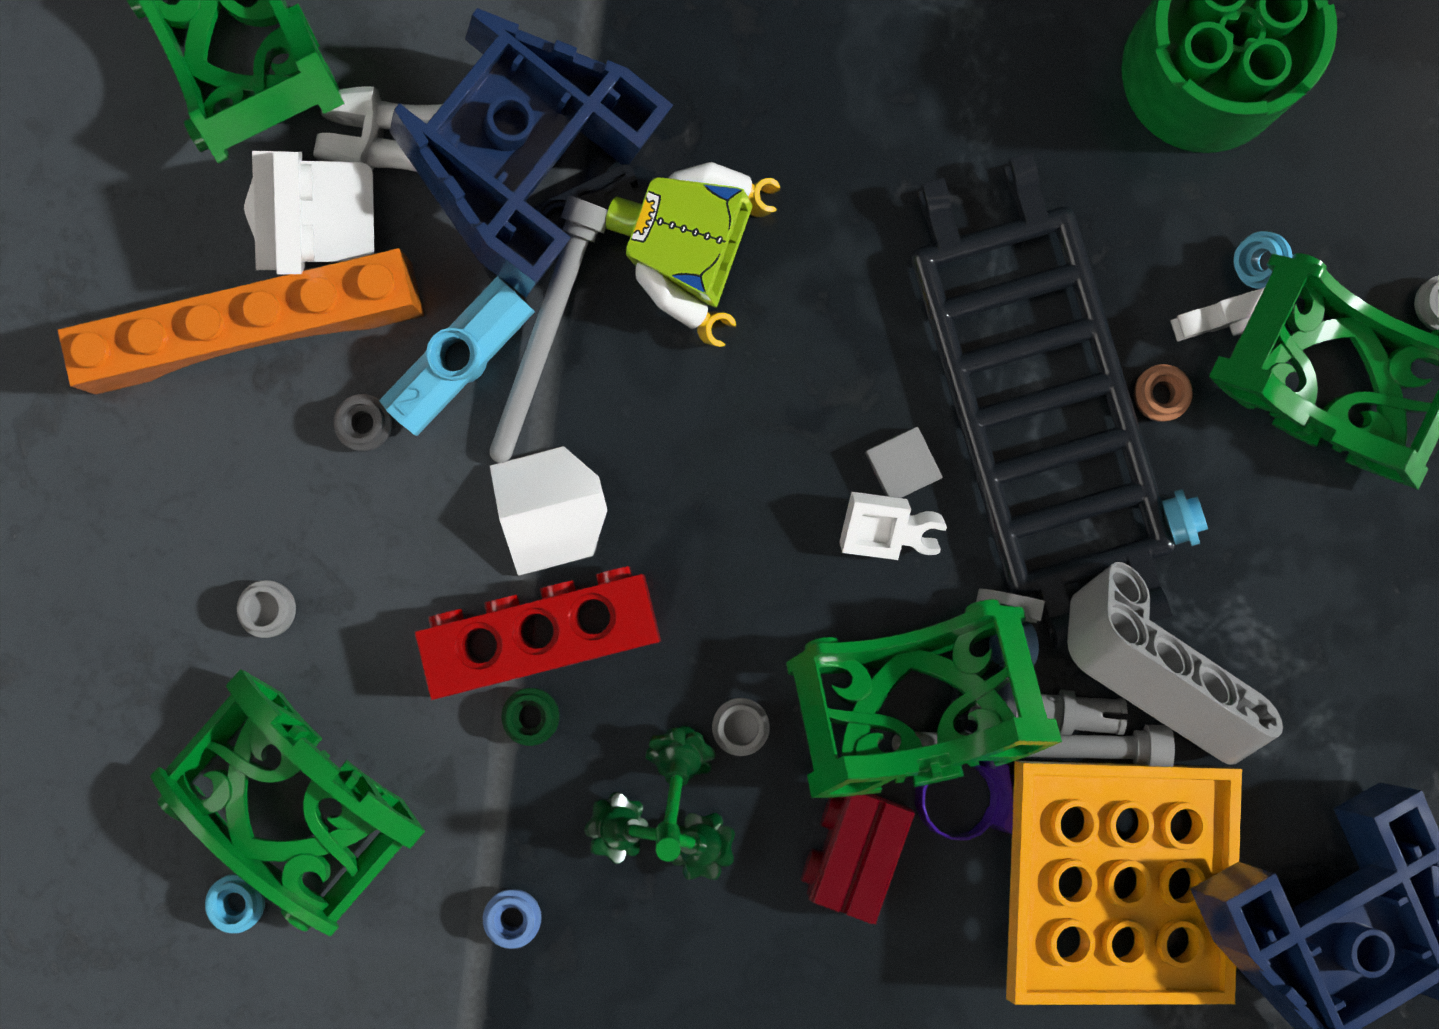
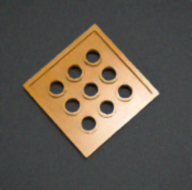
(1043, 853)

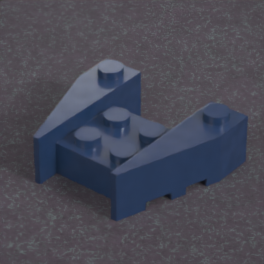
(509, 130)
(1356, 943)

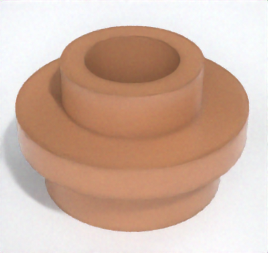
(1175, 381)

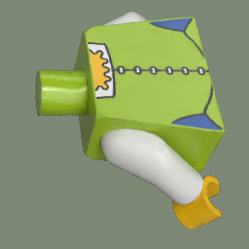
(689, 238)

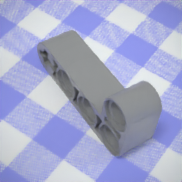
(1162, 674)

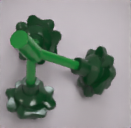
(698, 846)

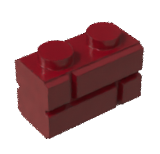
(857, 854)

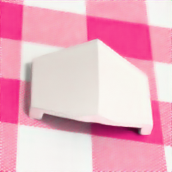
(548, 509)

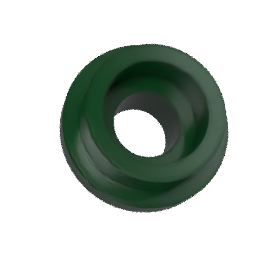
(517, 729)

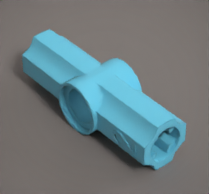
(430, 383)

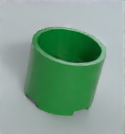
(1216, 94)

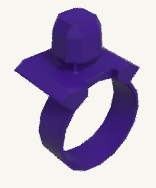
(997, 815)

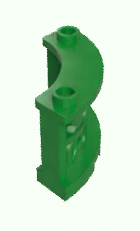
(294, 87)
(1259, 370)
(998, 735)
(365, 805)

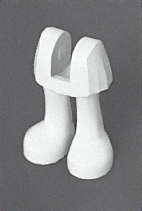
(366, 110)

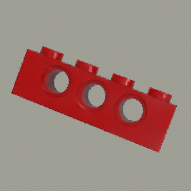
(454, 670)

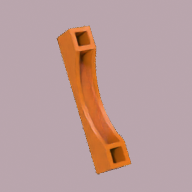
(177, 334)

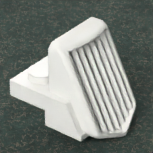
(308, 211)

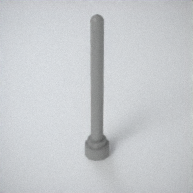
(582, 224)
(1148, 746)

